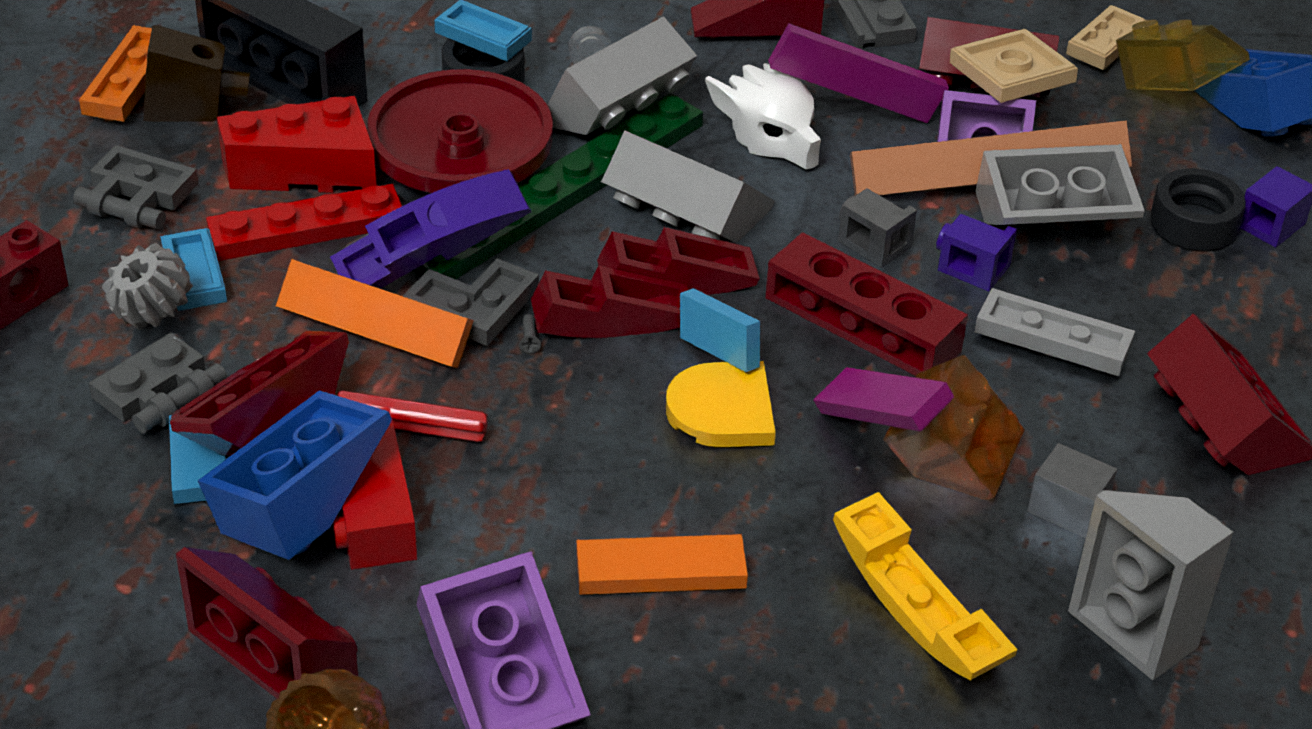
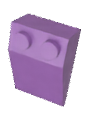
(502, 648)

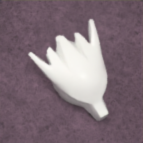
(773, 99)

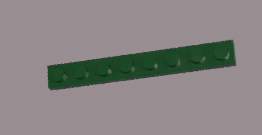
(575, 179)

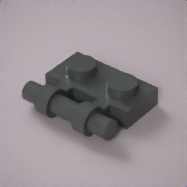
(143, 178)
(155, 383)

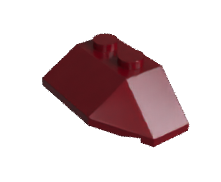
(263, 392)

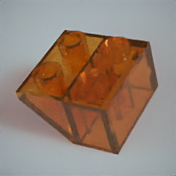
(967, 441)

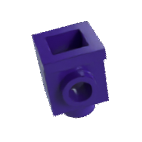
(975, 251)

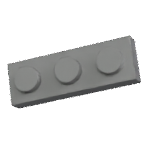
(1055, 331)

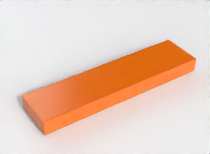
(375, 313)

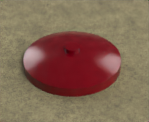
(459, 128)

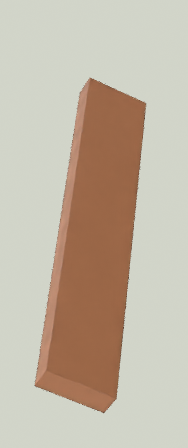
(959, 161)

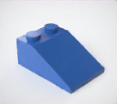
(1265, 92)
(294, 474)

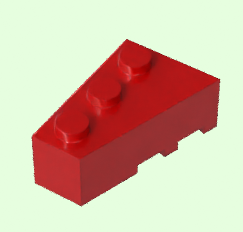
(298, 144)

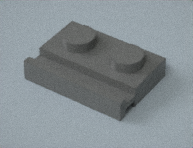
(875, 22)

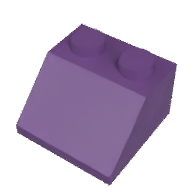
(981, 115)

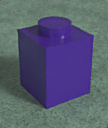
(1276, 206)

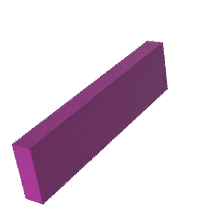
(857, 73)

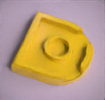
(722, 405)

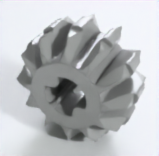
(147, 286)

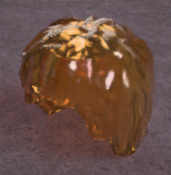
(328, 702)

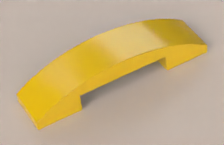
(914, 594)

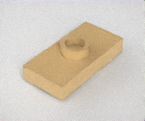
(1097, 40)

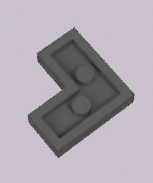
(489, 301)

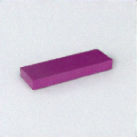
(884, 398)

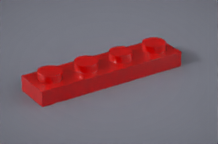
(299, 221)

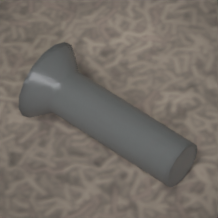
(530, 343)

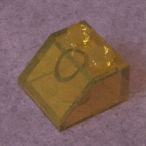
(1176, 55)

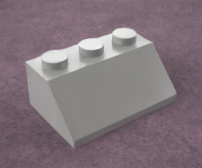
(621, 79)
(1057, 185)
(684, 190)
(1149, 576)

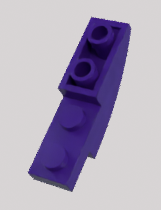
(432, 226)

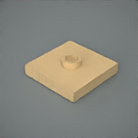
(1013, 65)

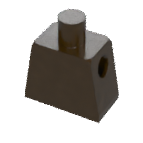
(187, 78)

